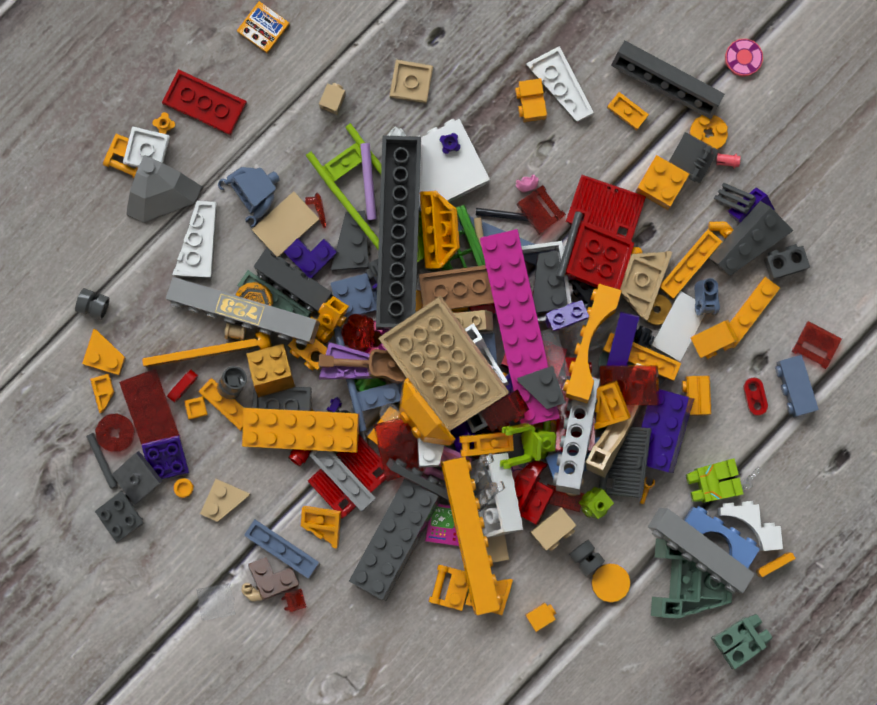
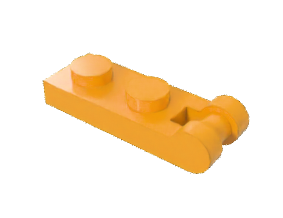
(486, 443)

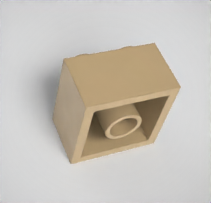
(553, 529)

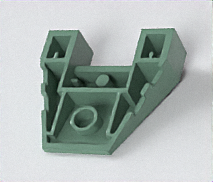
(689, 587)

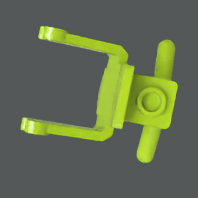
(535, 443)

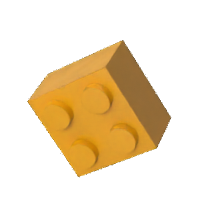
(662, 182)

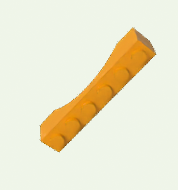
(581, 380)

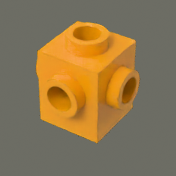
(332, 313)

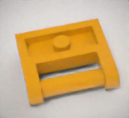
(118, 147)
(456, 590)

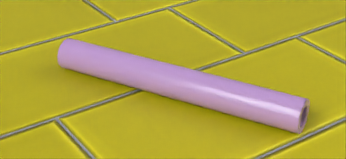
(368, 181)

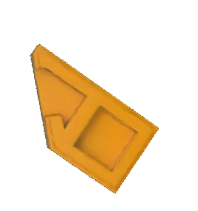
(103, 391)

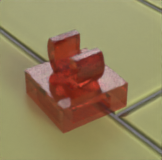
(294, 600)

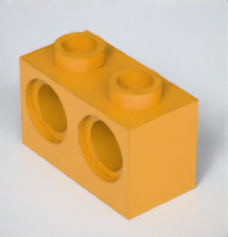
(307, 353)

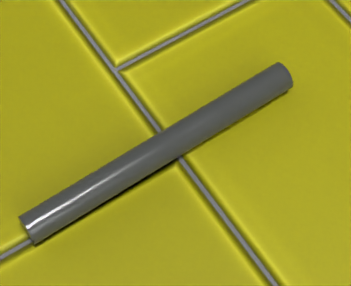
(569, 246)

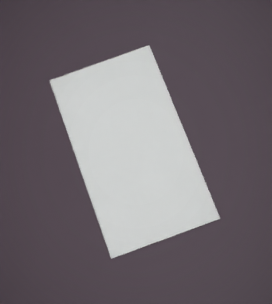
(678, 327)

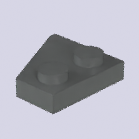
(544, 387)

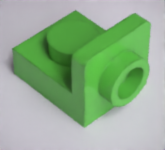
(365, 384)

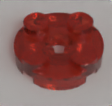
(363, 325)
(125, 437)

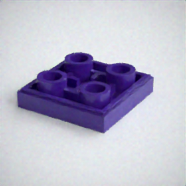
(166, 457)

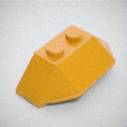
(438, 228)
(421, 417)

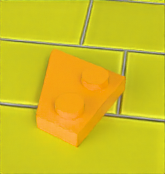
(610, 406)
(323, 523)

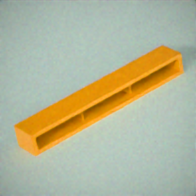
(470, 535)

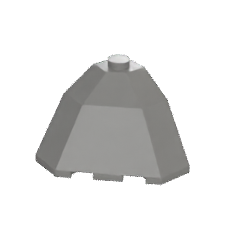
(159, 191)

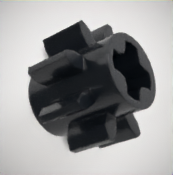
(643, 336)

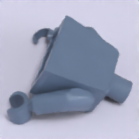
(253, 189)

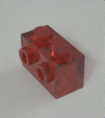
(505, 410)

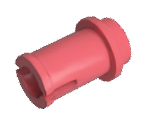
(728, 160)

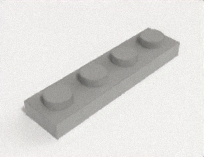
(343, 478)

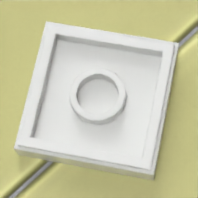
(146, 143)

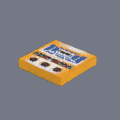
(263, 27)

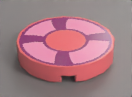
(743, 57)

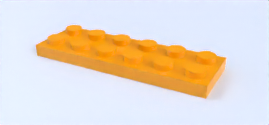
(300, 430)

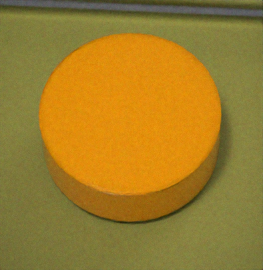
(183, 488)

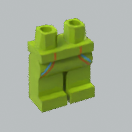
(709, 485)

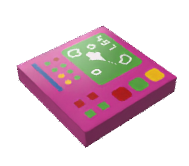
(442, 527)

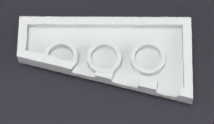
(198, 244)

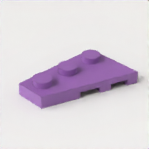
(344, 372)

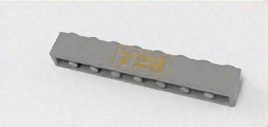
(242, 310)

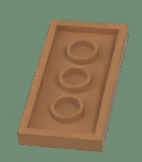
(457, 287)

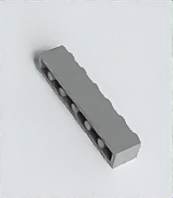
(700, 550)

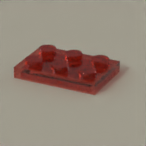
(636, 382)
(394, 442)

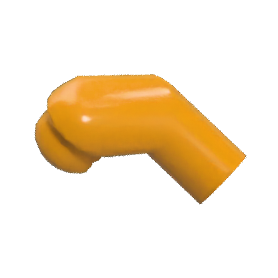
(721, 226)

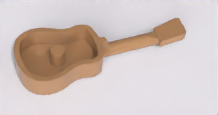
(379, 365)

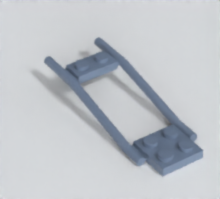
(359, 297)

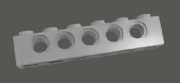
(572, 482)

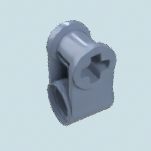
(706, 298)

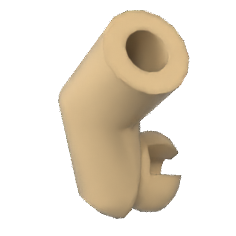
(250, 592)

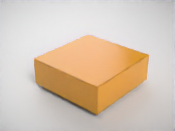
(196, 408)

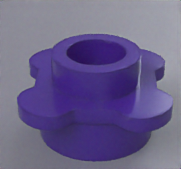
(449, 138)

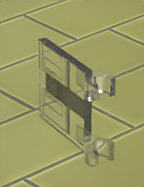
(485, 489)

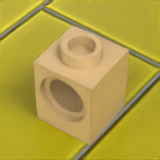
(332, 98)

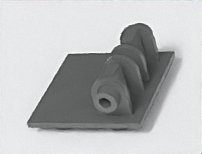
(693, 157)
(119, 516)

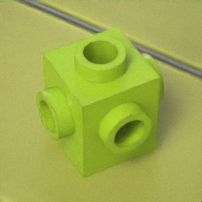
(596, 503)

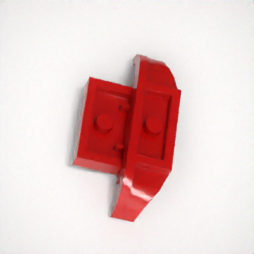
(531, 493)

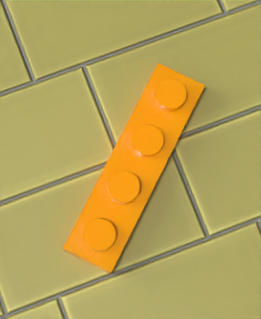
(690, 264)
(753, 308)
(667, 367)

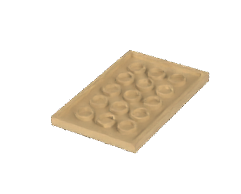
(443, 363)

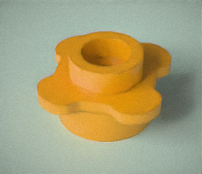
(164, 128)

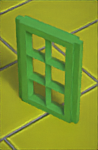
(472, 239)

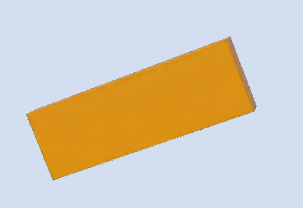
(228, 407)

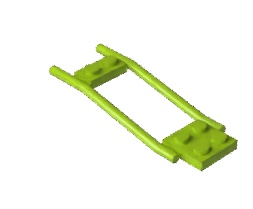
(340, 166)

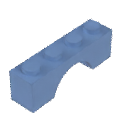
(739, 548)

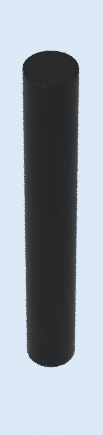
(501, 214)

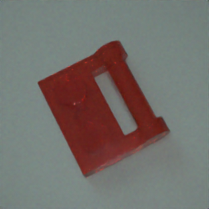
(535, 211)
(819, 339)

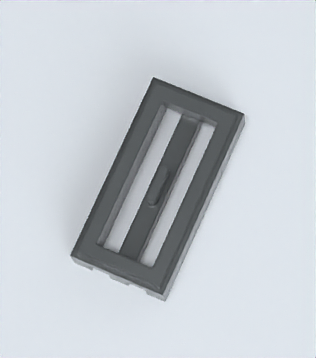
(720, 199)

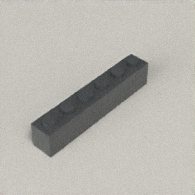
(667, 79)

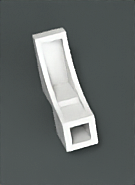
(768, 536)

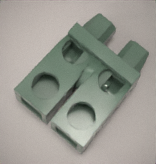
(745, 634)

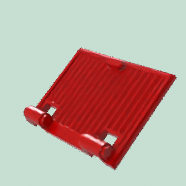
(606, 206)
(361, 464)

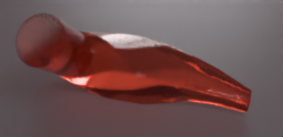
(318, 206)

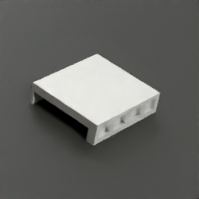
(450, 173)

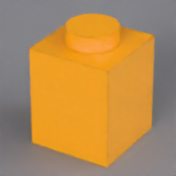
(541, 616)

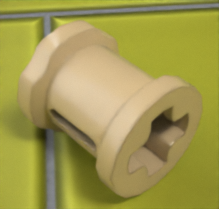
(235, 331)

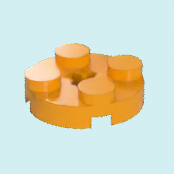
(718, 129)

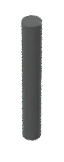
(101, 460)

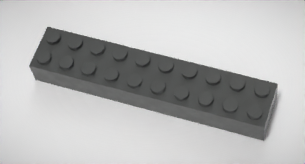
(398, 230)

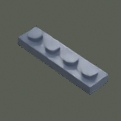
(281, 548)

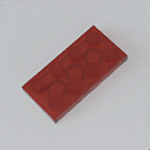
(149, 407)

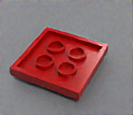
(599, 257)

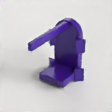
(335, 403)

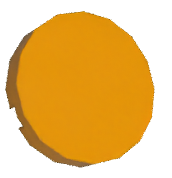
(610, 582)

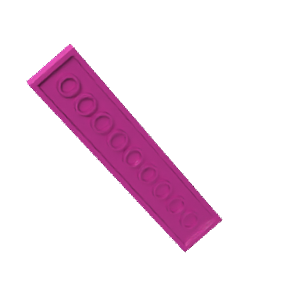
(516, 316)

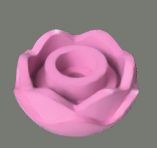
(527, 183)

